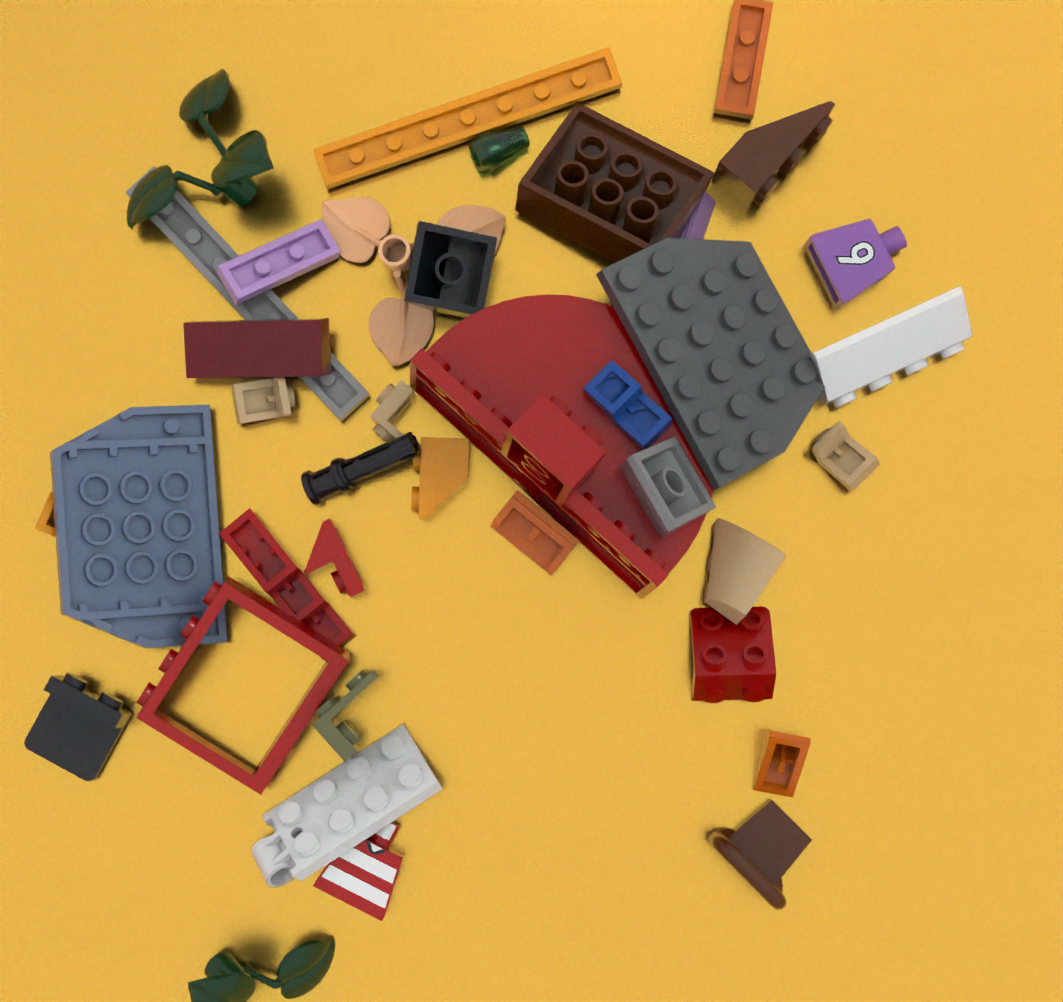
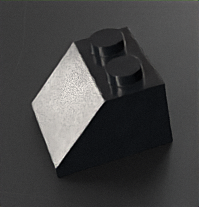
(449, 269)

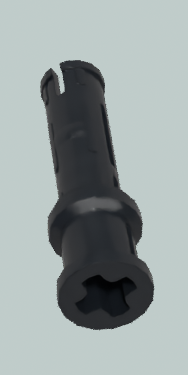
(344, 473)

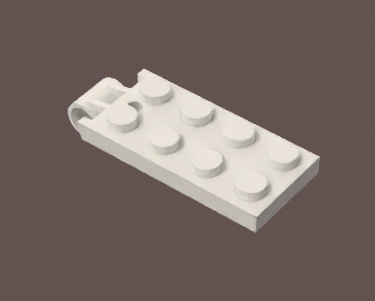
(344, 808)

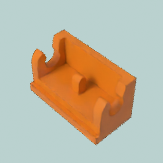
(534, 532)

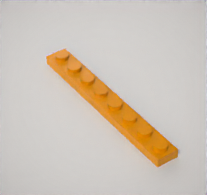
(466, 117)

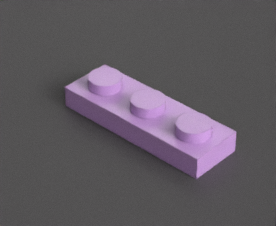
(278, 261)

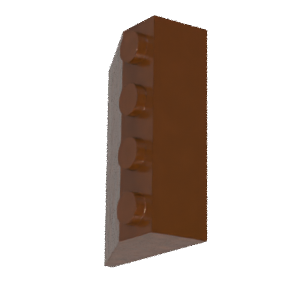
(610, 186)

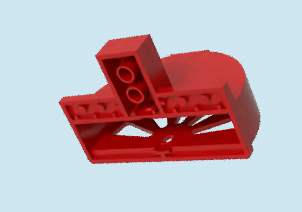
(517, 393)

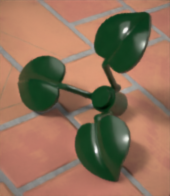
(231, 176)
(296, 974)

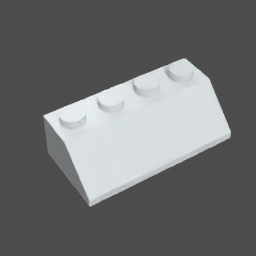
(893, 346)

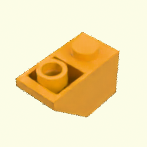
(443, 473)

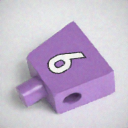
(853, 258)

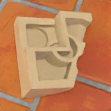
(738, 569)

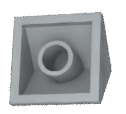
(667, 486)

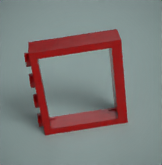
(194, 631)

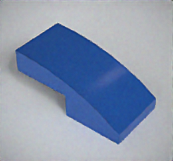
(627, 405)

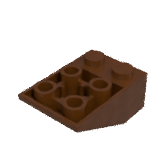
(762, 154)

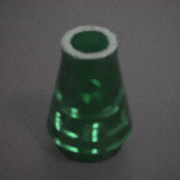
(496, 147)

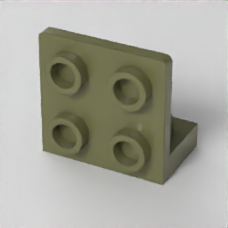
(343, 735)

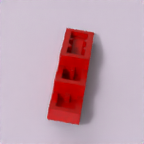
(283, 577)

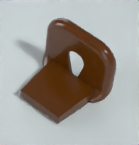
(763, 850)

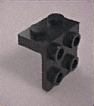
(77, 726)

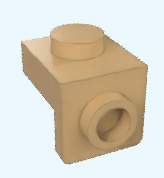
(262, 399)
(392, 402)
(844, 456)

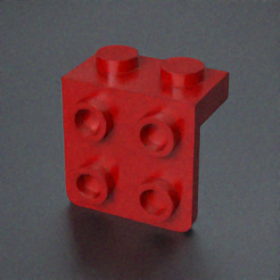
(732, 658)

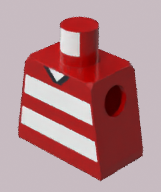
(365, 873)

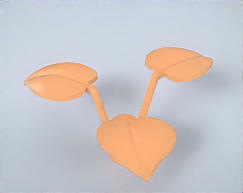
(359, 227)

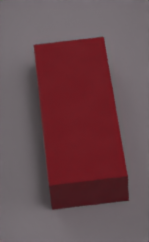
(257, 348)

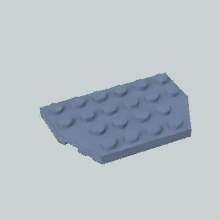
(139, 525)

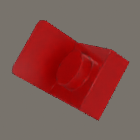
(329, 551)

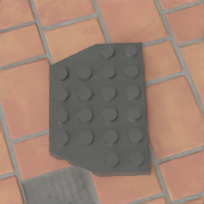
(717, 349)

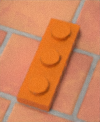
(743, 58)

